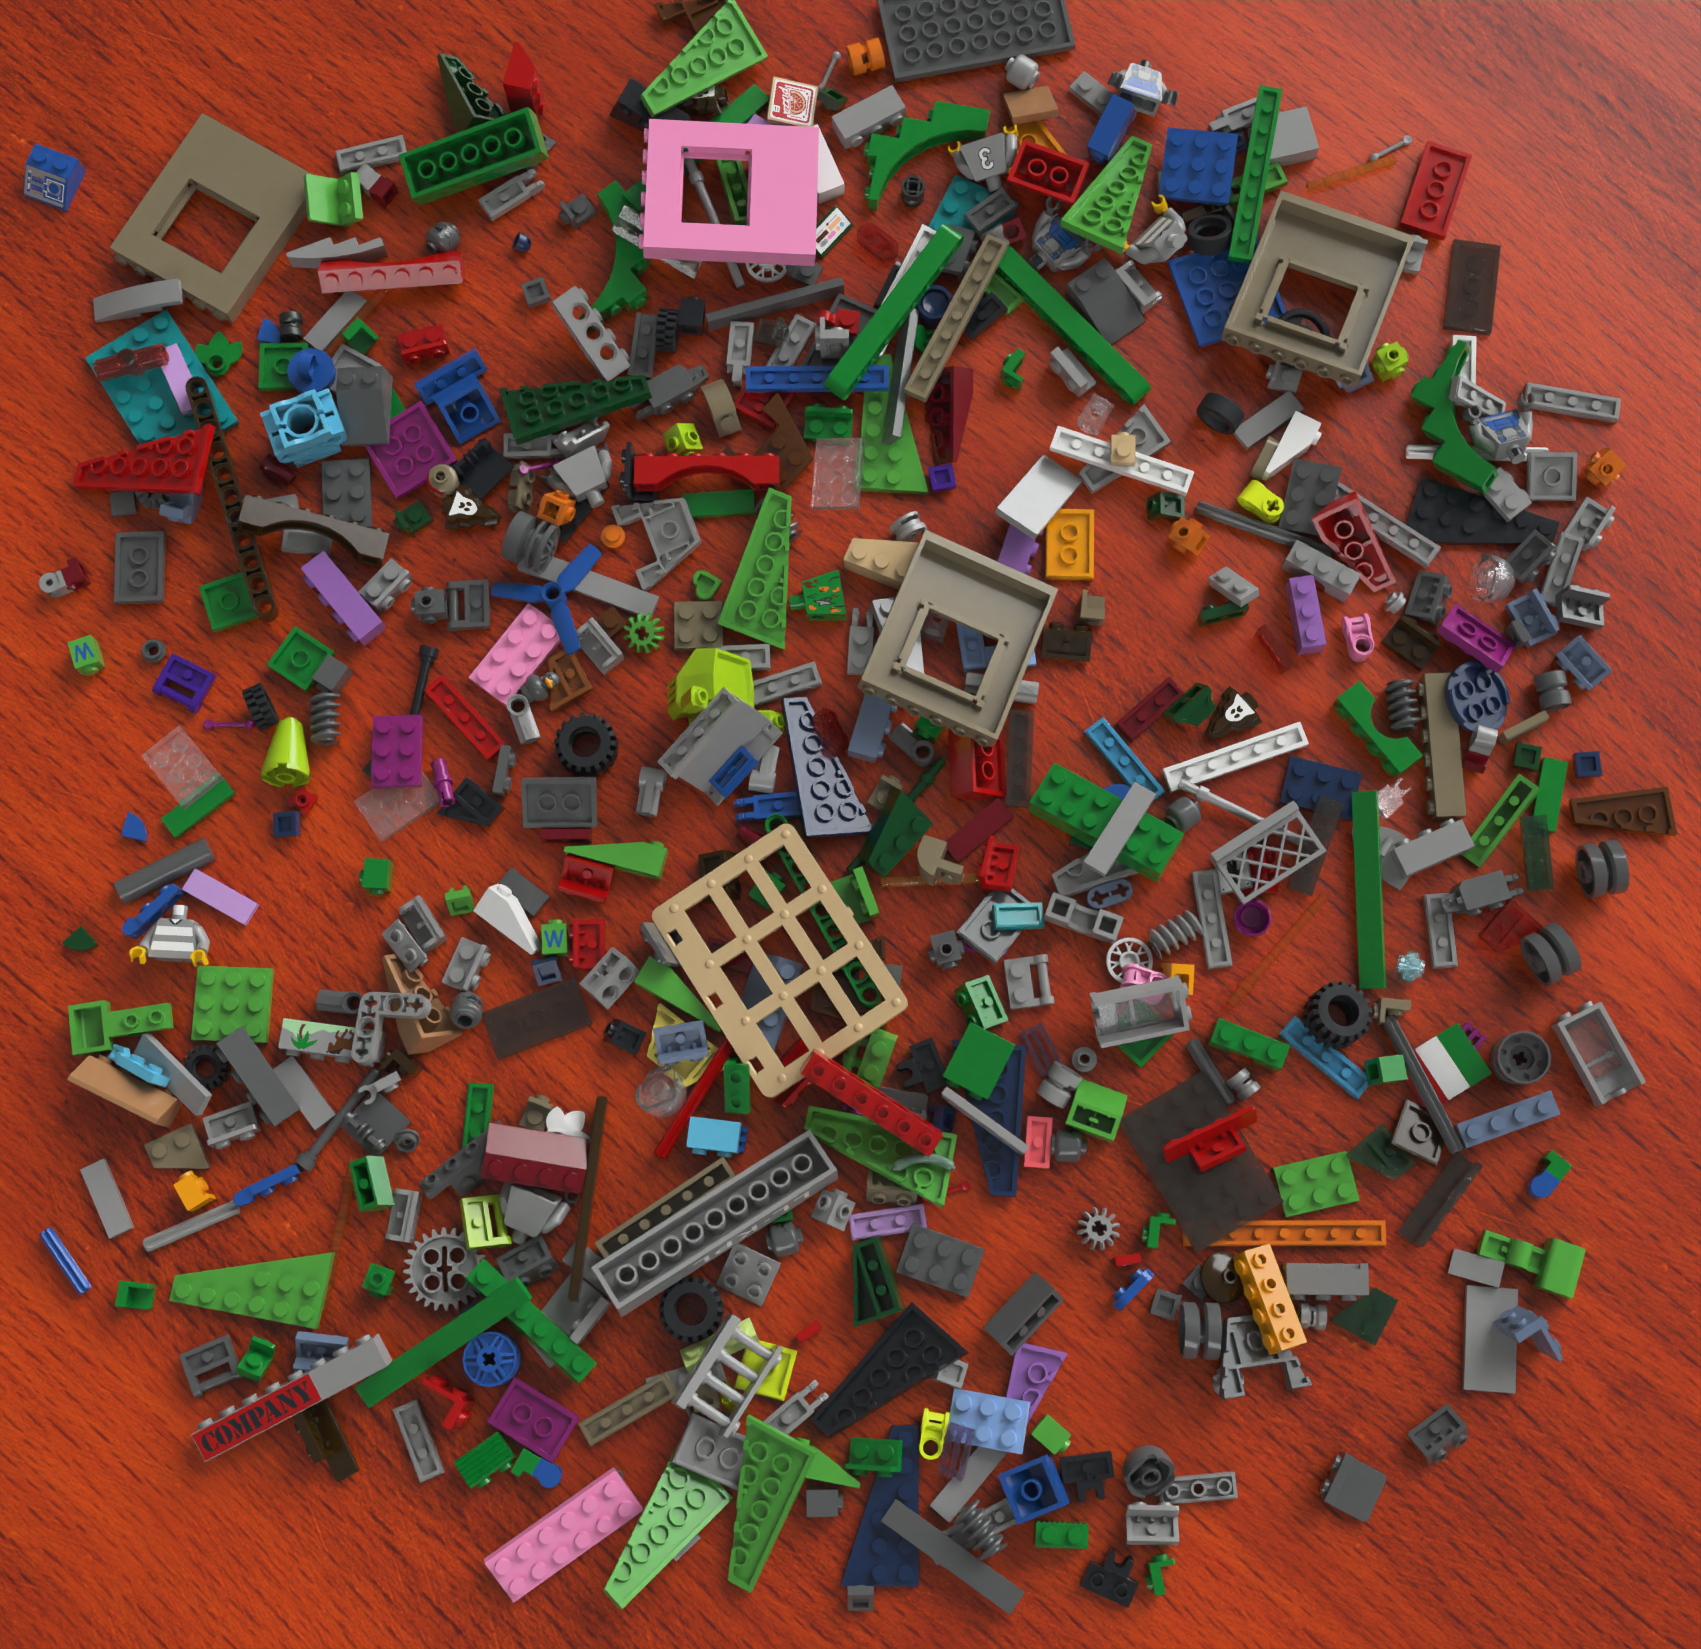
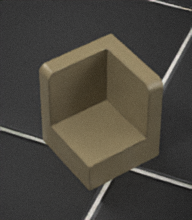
(1091, 609)

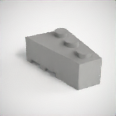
(1326, 1280)

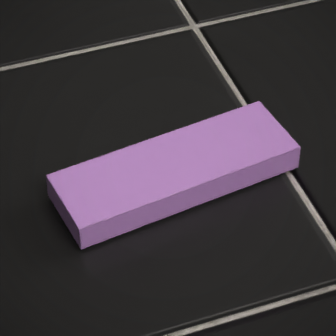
(177, 376)
(220, 897)
(886, 1221)

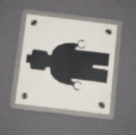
(1233, 867)

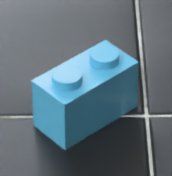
(713, 1136)

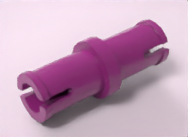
(442, 782)

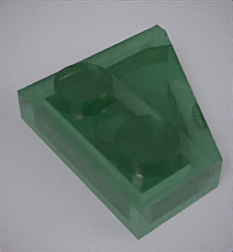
(1378, 1156)
(1367, 1315)

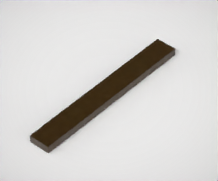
(588, 1199)

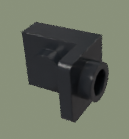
(624, 1036)

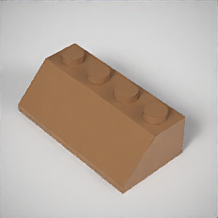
(126, 1090)

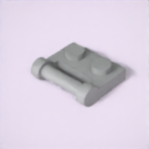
(1020, 982)

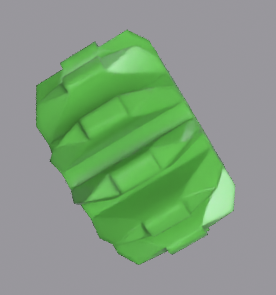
(651, 628)

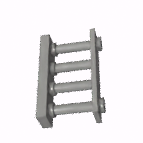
(702, 1374)

